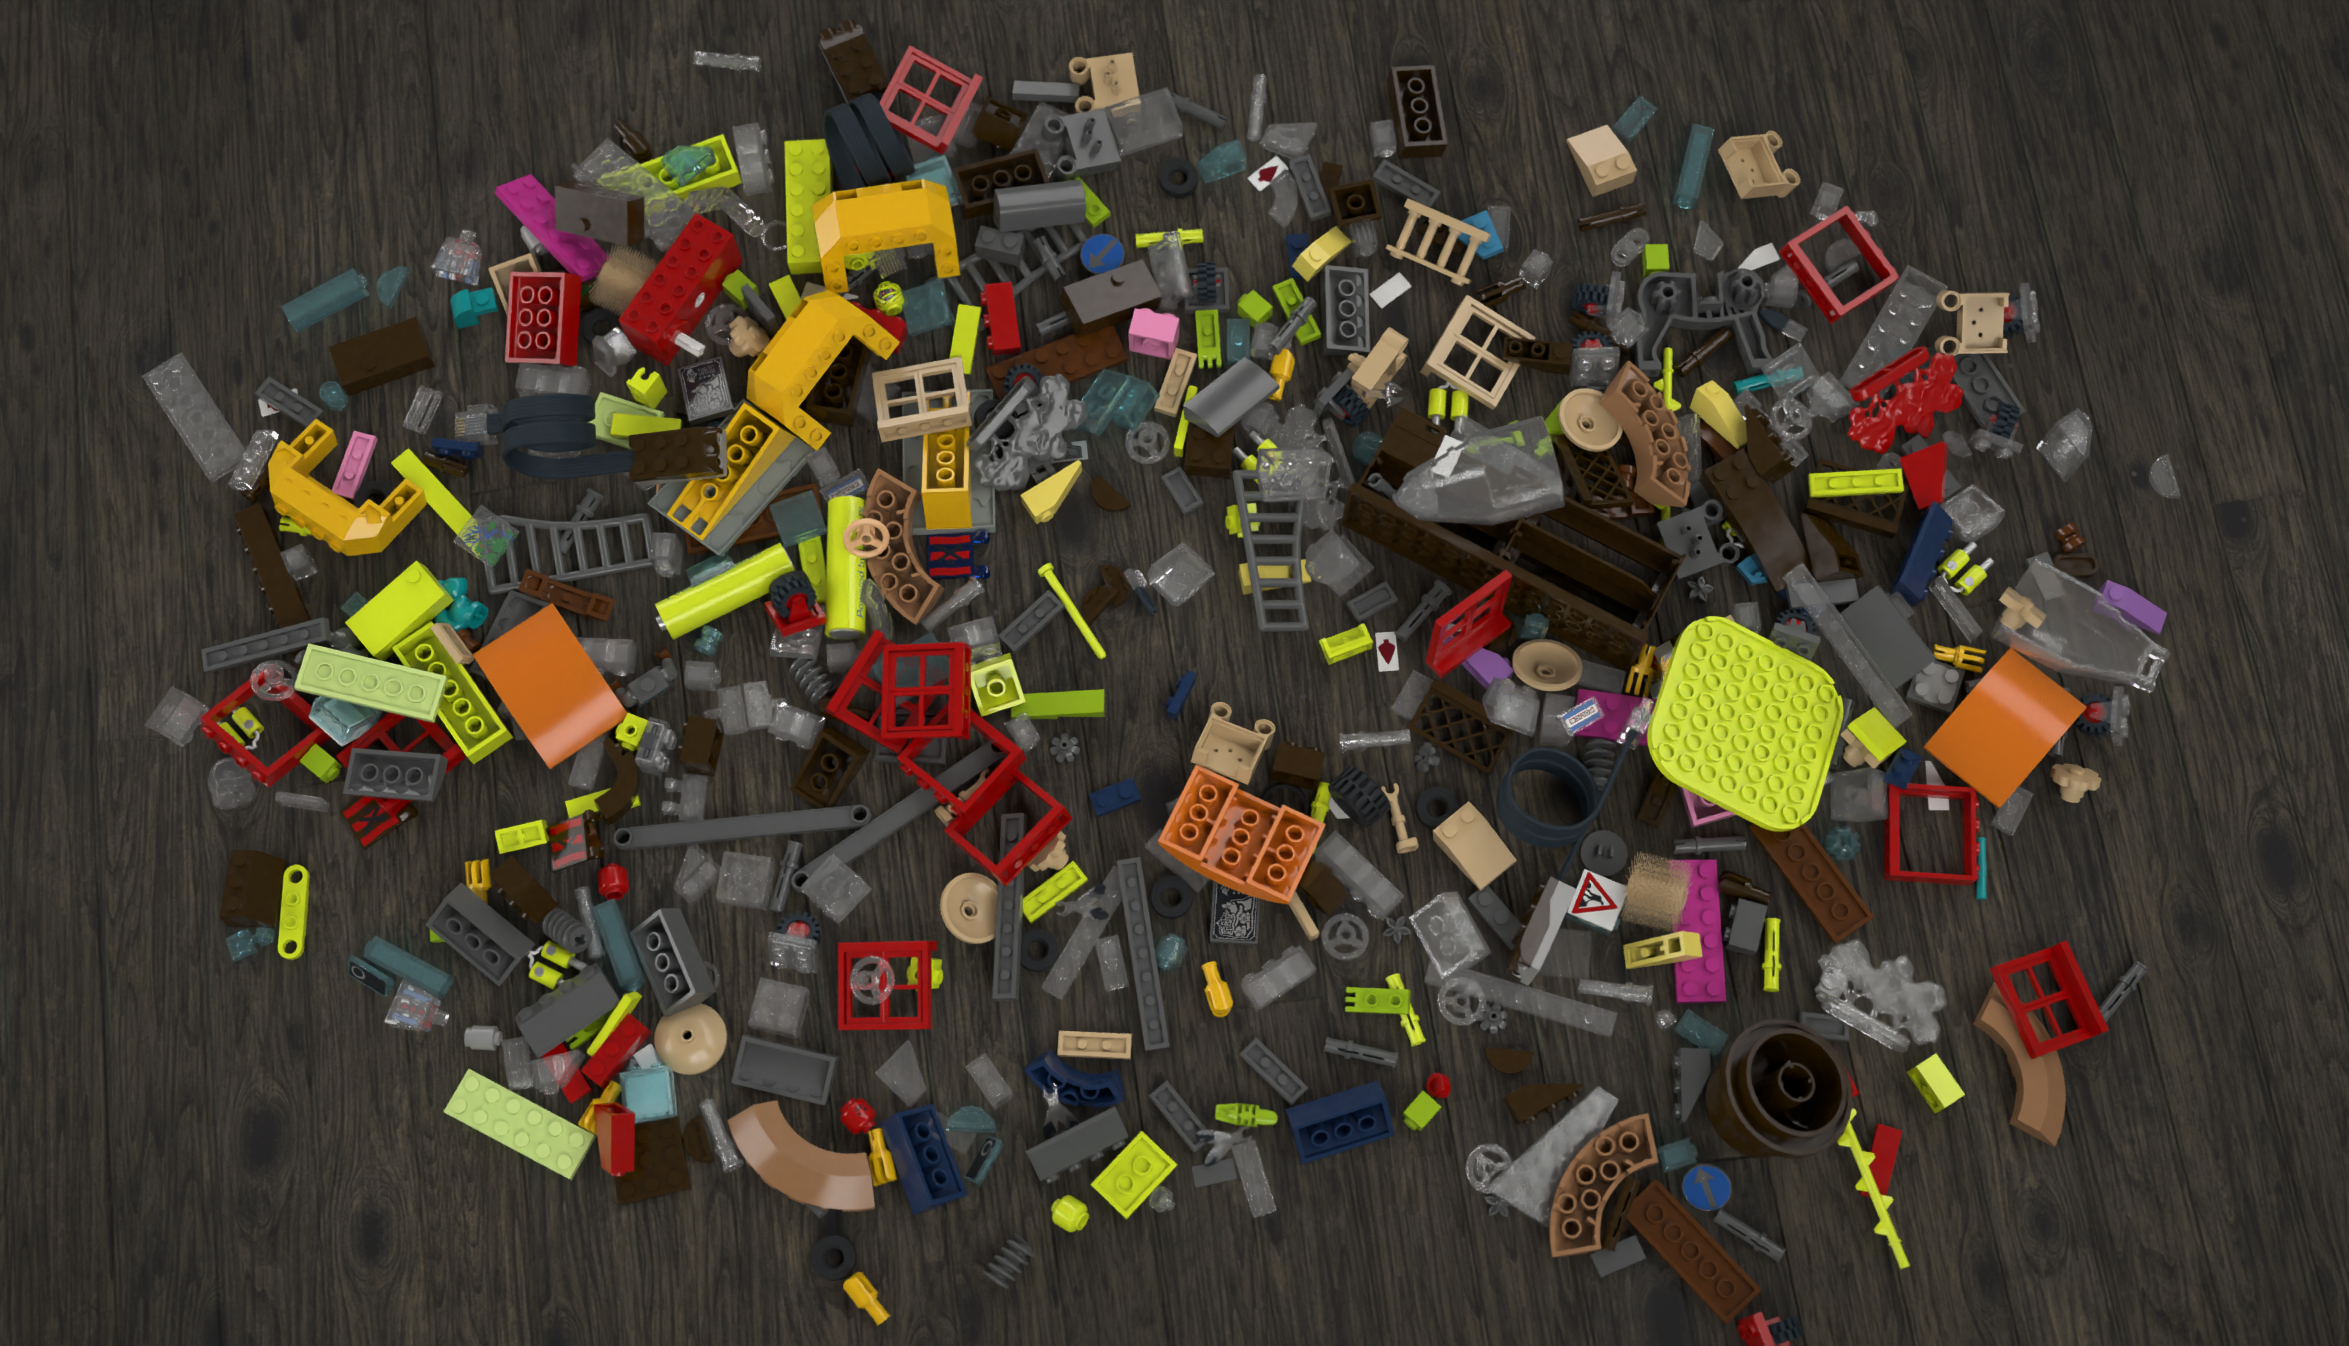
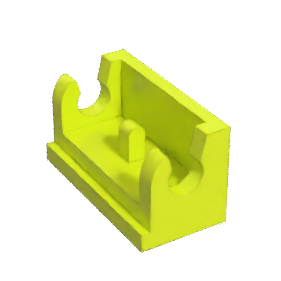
(648, 391)
(1346, 644)
(522, 836)
(1935, 1083)

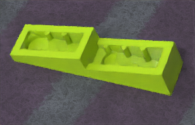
(1062, 704)

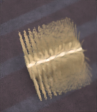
(621, 279)
(1657, 892)

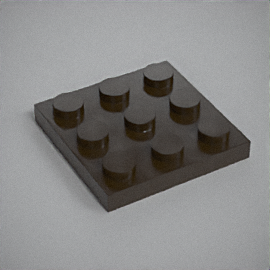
(658, 1163)

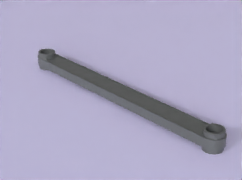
(904, 811)
(742, 827)

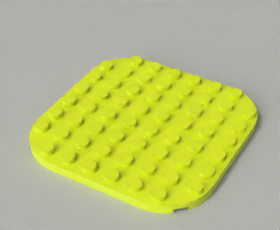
(1745, 724)

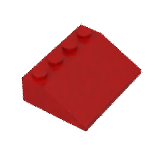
(543, 318)

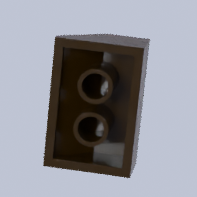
(252, 889)

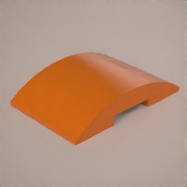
(550, 686)
(2004, 727)
(1239, 837)

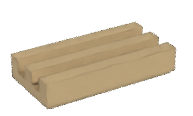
(452, 643)
(1303, 917)

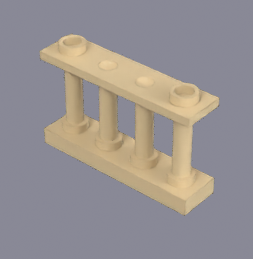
(1456, 228)

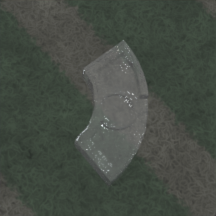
(1285, 198)
(873, 600)

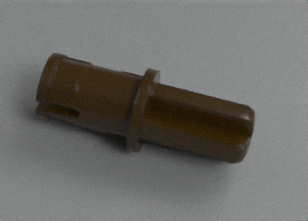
(445, 464)

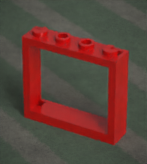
(1813, 280)
(241, 755)
(987, 789)
(1970, 828)
(1028, 847)

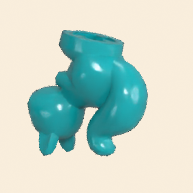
(462, 612)

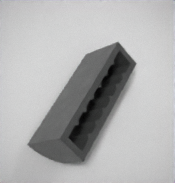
(1039, 205)

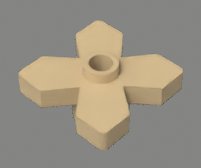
(2020, 611)
(1856, 752)

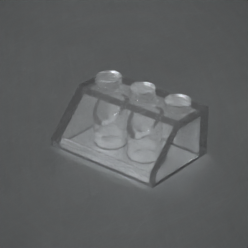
(1144, 121)
(2067, 444)
(1293, 473)
(1449, 934)

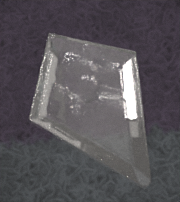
(1707, 242)

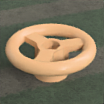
(866, 535)

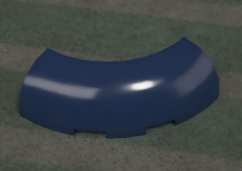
(1073, 1085)

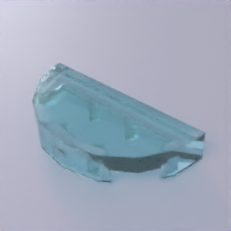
(390, 285)
(972, 1120)

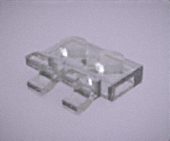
(693, 797)

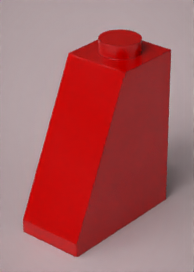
(1927, 474)
(615, 1137)

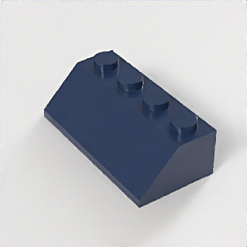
(1922, 554)
(1340, 1122)
(921, 1160)

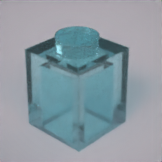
(1677, 1155)

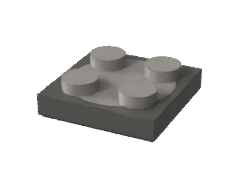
(1936, 687)

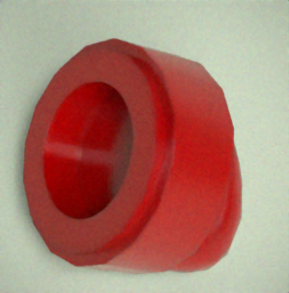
(1438, 1085)

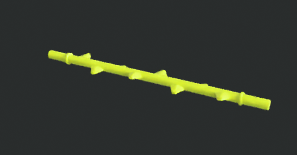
(1665, 386)
(1868, 1184)

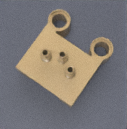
(1111, 78)
(1755, 168)
(1978, 322)
(1379, 365)
(1231, 748)

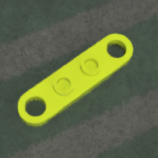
(293, 912)

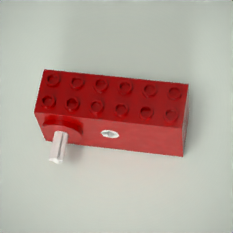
(681, 291)

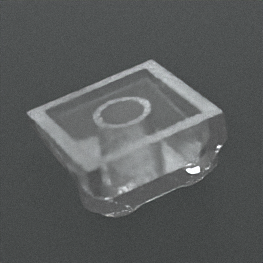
(1973, 513)

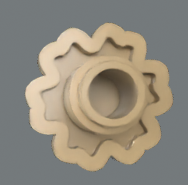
(747, 337)
(2074, 781)
(1052, 855)

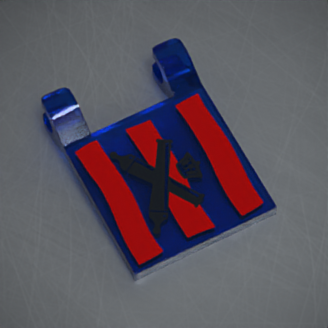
(953, 555)

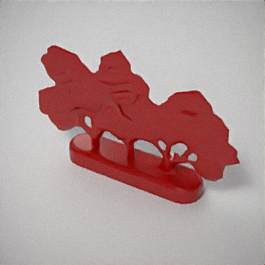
(1913, 401)

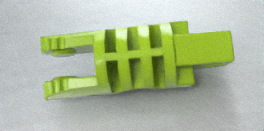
(1245, 1114)

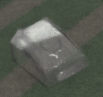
(1179, 574)

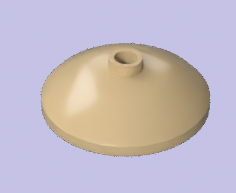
(1584, 409)
(1547, 665)
(979, 897)
(699, 1051)

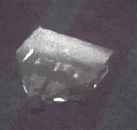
(1829, 399)

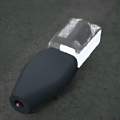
(1782, 323)
(1138, 583)

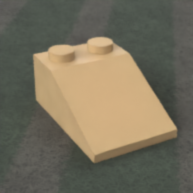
(1602, 160)
(501, 274)
(1473, 846)

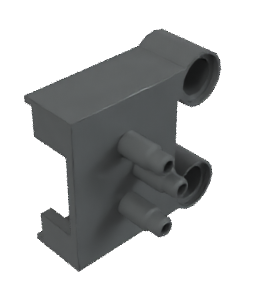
(1087, 142)
(1690, 536)

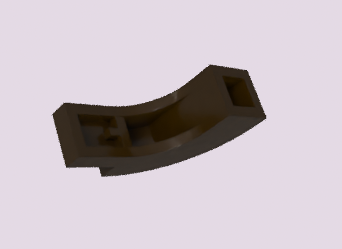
(622, 795)

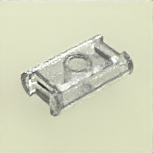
(1170, 270)

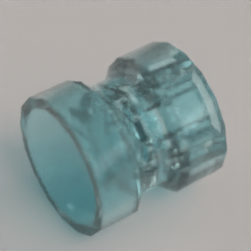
(330, 391)
(708, 640)

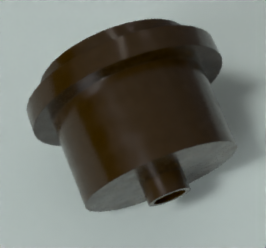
(1779, 1092)

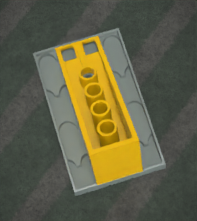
(759, 465)
(943, 473)

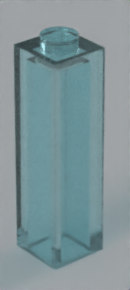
(1693, 166)
(326, 300)
(619, 945)
(408, 967)

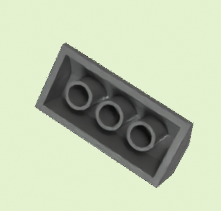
(480, 934)
(672, 961)
(567, 1009)
(1078, 1145)

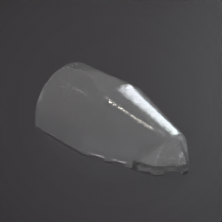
(1487, 478)

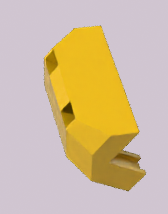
(883, 220)
(802, 355)

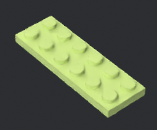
(371, 683)
(519, 1124)

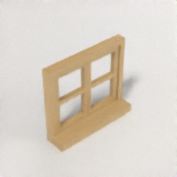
(1452, 335)
(925, 421)

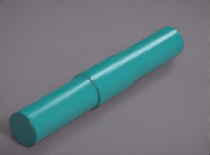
(1981, 861)

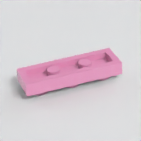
(354, 465)

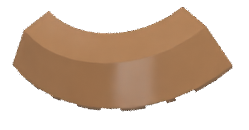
(1653, 436)
(898, 567)
(2039, 1081)
(798, 1166)
(1591, 1181)

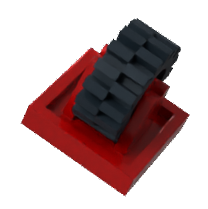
(794, 606)
(1770, 1332)

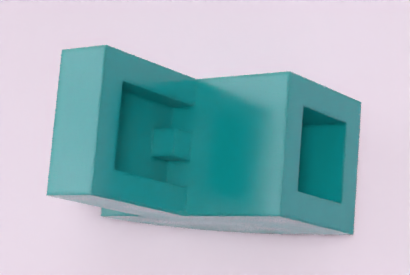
(469, 305)

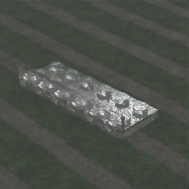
(616, 170)

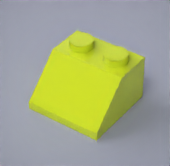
(996, 685)

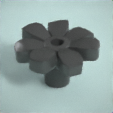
(1065, 748)
(1426, 757)
(1493, 1023)

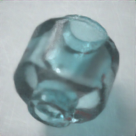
(1170, 951)

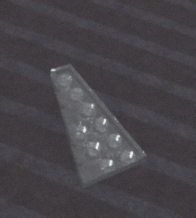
(1535, 1176)

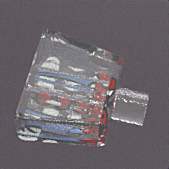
(459, 259)
(415, 1009)

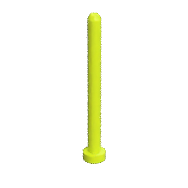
(1046, 571)

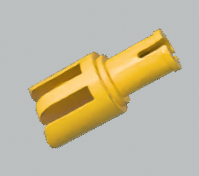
(1281, 371)
(1957, 656)
(1642, 667)
(478, 877)
(1216, 990)
(609, 1095)
(880, 1159)
(865, 1296)

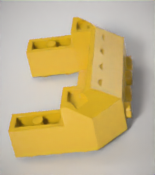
(324, 511)

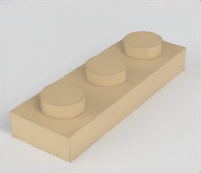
(1175, 382)
(1094, 1045)

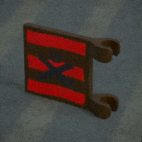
(371, 822)
(570, 841)

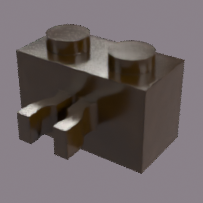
(1321, 887)

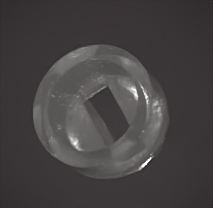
(1665, 1019)

